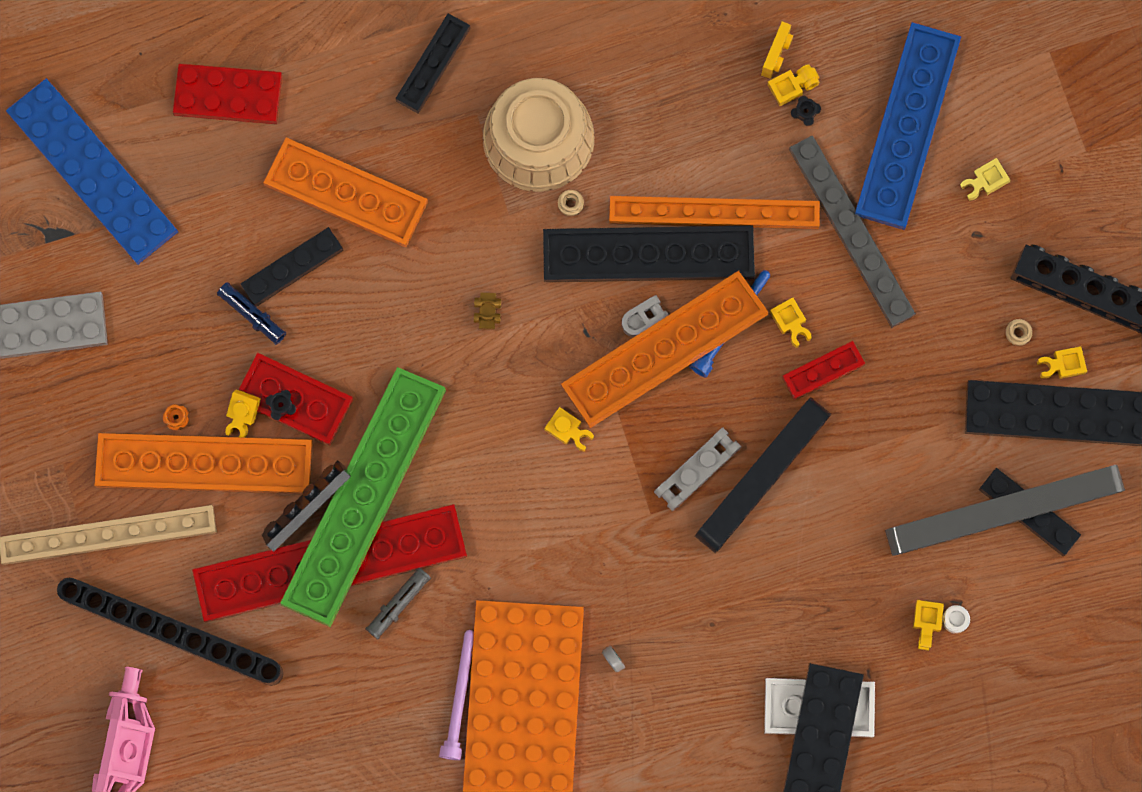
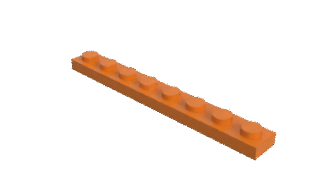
(714, 212)

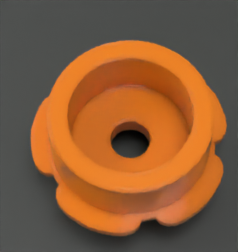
(171, 411)

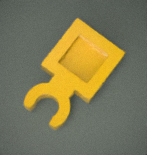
(789, 318)
(1066, 362)
(243, 411)
(565, 427)

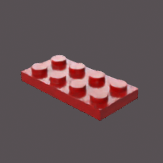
(227, 94)
(318, 406)

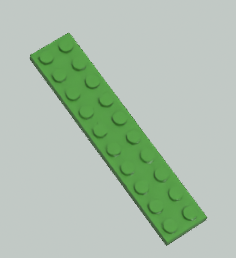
(364, 498)

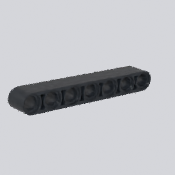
(762, 475)

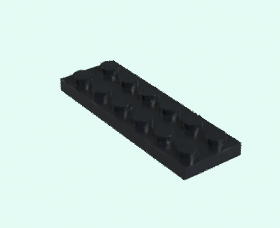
(823, 730)

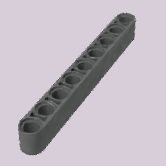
(1004, 510)

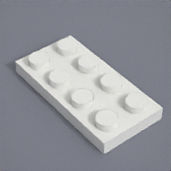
(784, 701)

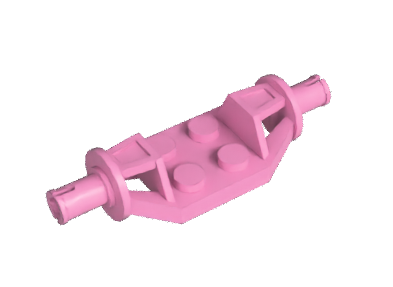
(127, 739)

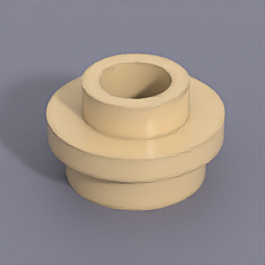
(570, 195)
(1020, 324)

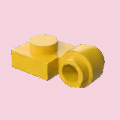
(787, 87)

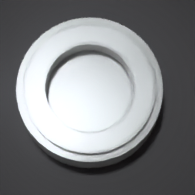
(956, 619)

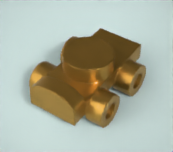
(487, 317)

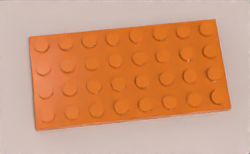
(523, 698)

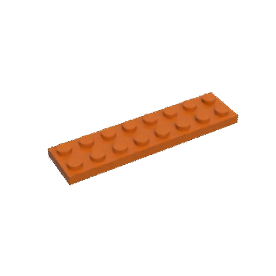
(664, 349)
(203, 463)

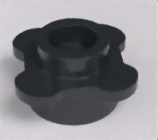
(812, 107)
(274, 400)

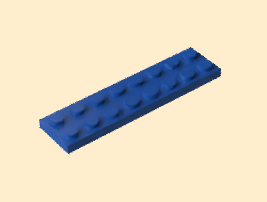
(907, 126)
(92, 171)

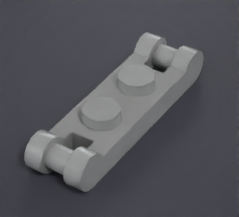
(697, 469)

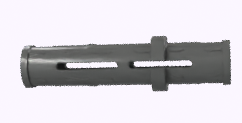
(377, 628)

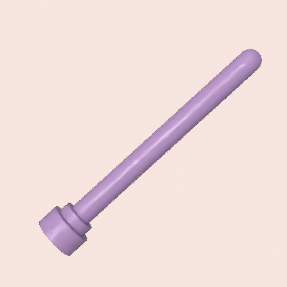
(451, 748)

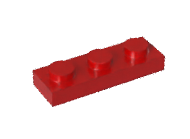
(823, 370)

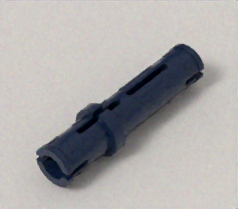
(259, 320)

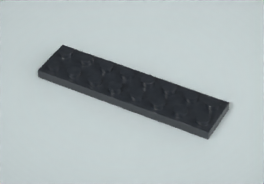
(648, 253)
(1053, 413)

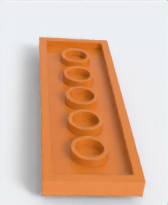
(345, 192)

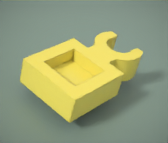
(989, 177)

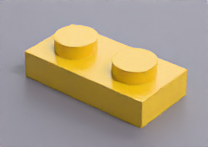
(774, 61)

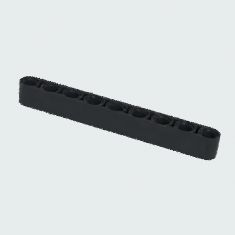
(158, 625)

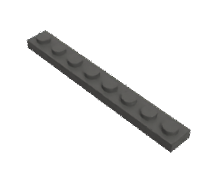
(852, 231)

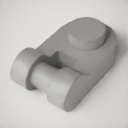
(636, 321)

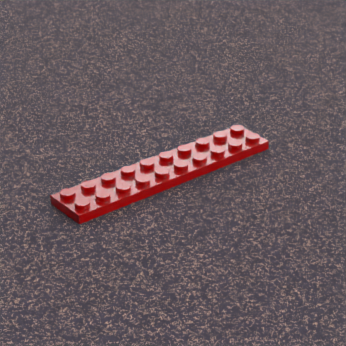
(264, 577)

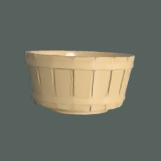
(538, 135)

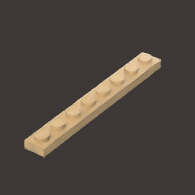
(107, 535)

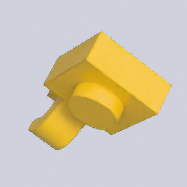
(928, 619)

